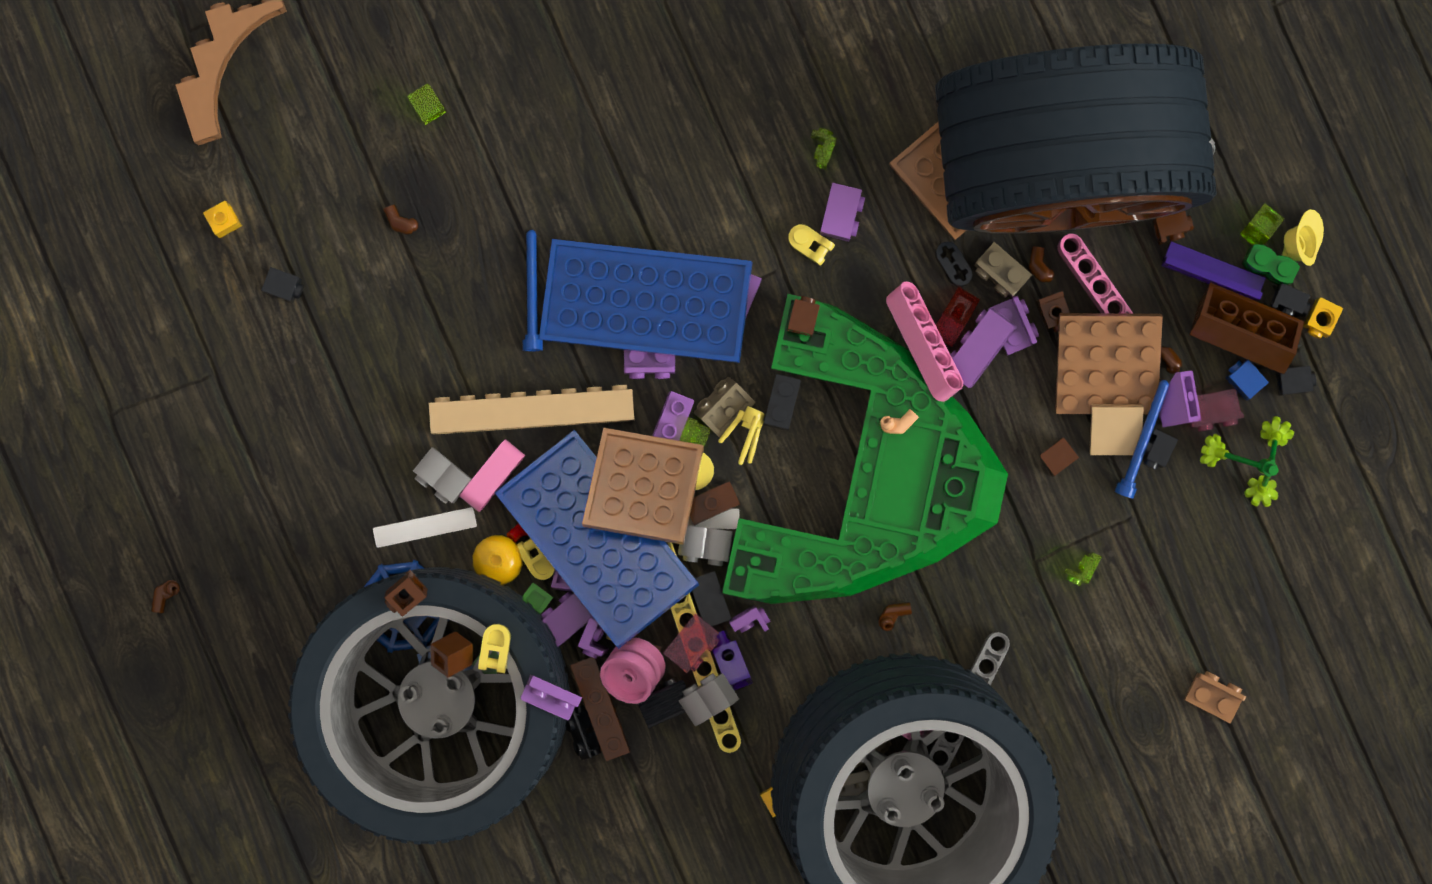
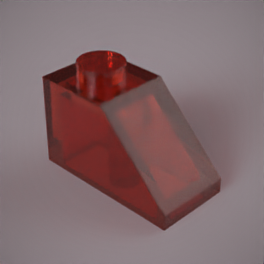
(956, 315)

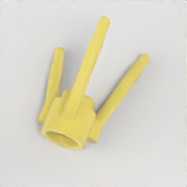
(753, 421)

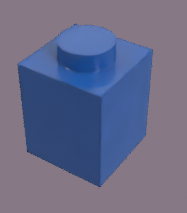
(1246, 379)

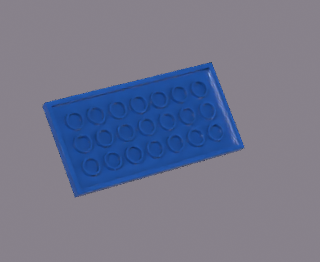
(645, 300)
(615, 575)

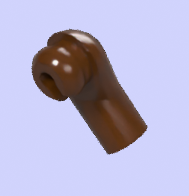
(399, 223)
(1038, 267)
(163, 593)

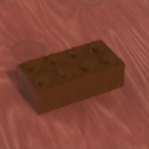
(1247, 328)

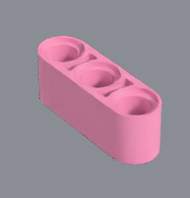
(492, 475)

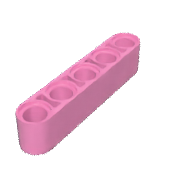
(1096, 274)
(924, 341)

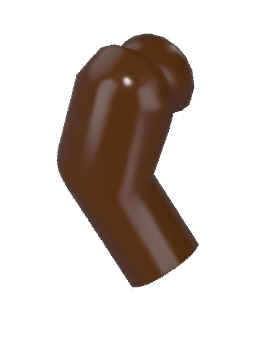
(1171, 359)
(891, 613)

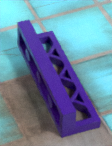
(1212, 270)

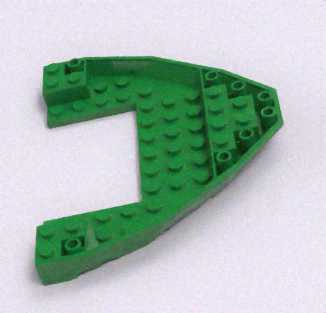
(908, 492)

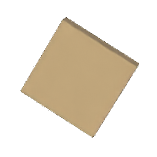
(1115, 428)

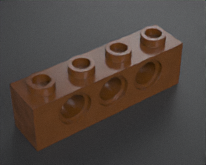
(600, 709)

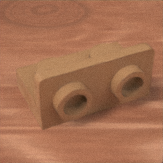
(1215, 697)

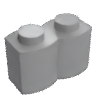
(442, 476)
(706, 544)
(708, 699)

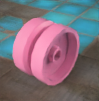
(633, 671)

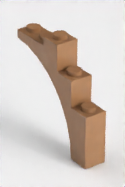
(228, 29)

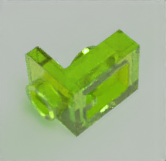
(824, 151)
(1262, 226)
(695, 432)
(1087, 566)

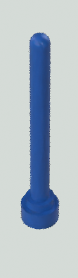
(532, 341)
(1127, 484)

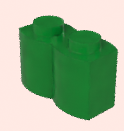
(1265, 262)

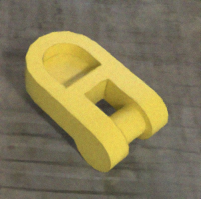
(801, 239)
(539, 565)
(496, 639)

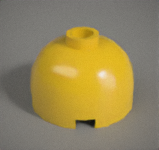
(497, 559)

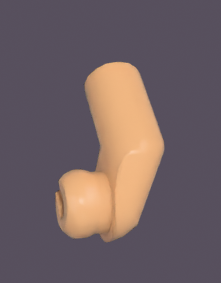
(898, 425)

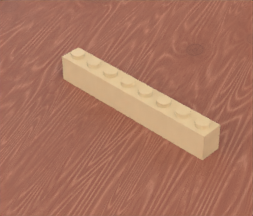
(531, 411)

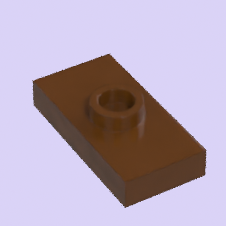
(713, 503)

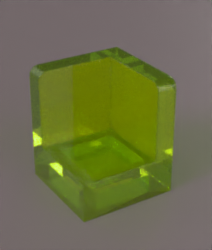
(426, 104)

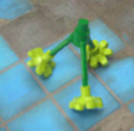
(1262, 489)

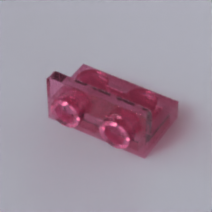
(1218, 408)
(692, 643)

